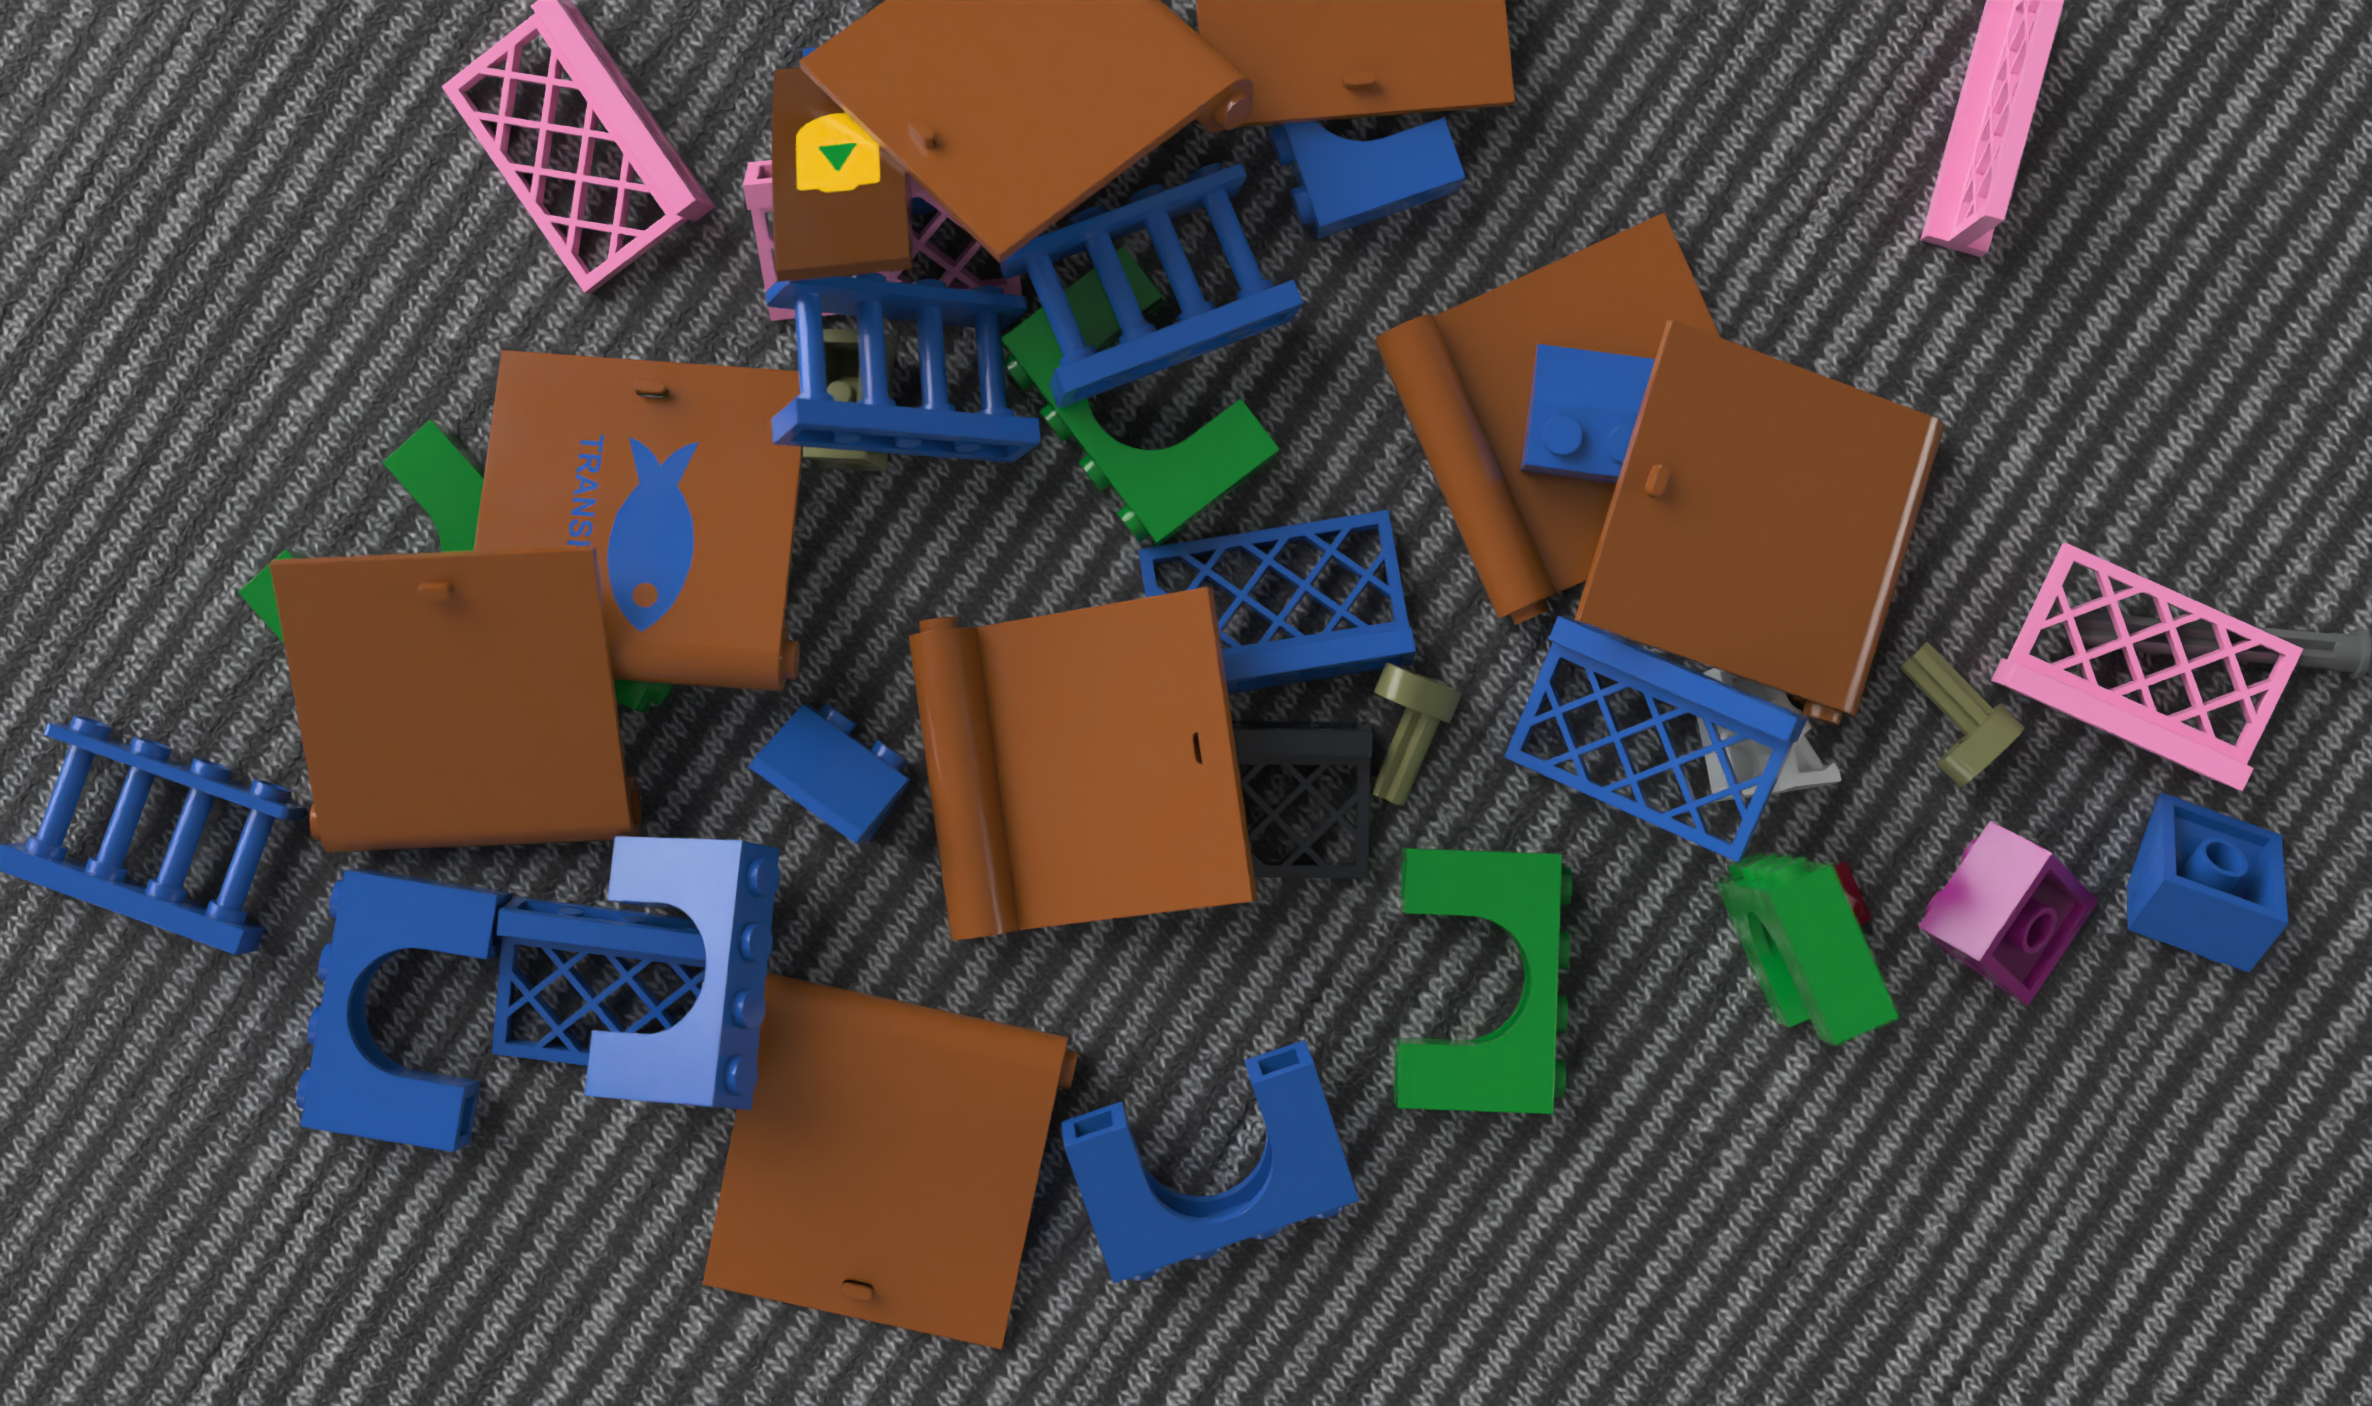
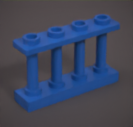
(1141, 346)
(876, 421)
(104, 877)

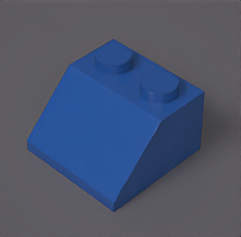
(1582, 412)
(834, 771)
(2208, 884)

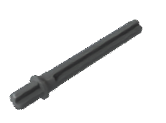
(2327, 651)

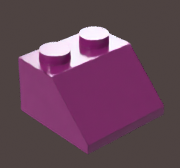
(2008, 911)

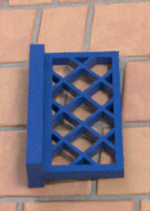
(1300, 656)
(1673, 684)
(593, 931)

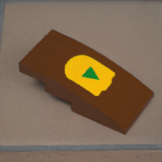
(834, 189)

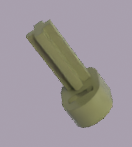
(1425, 706)
(1984, 729)

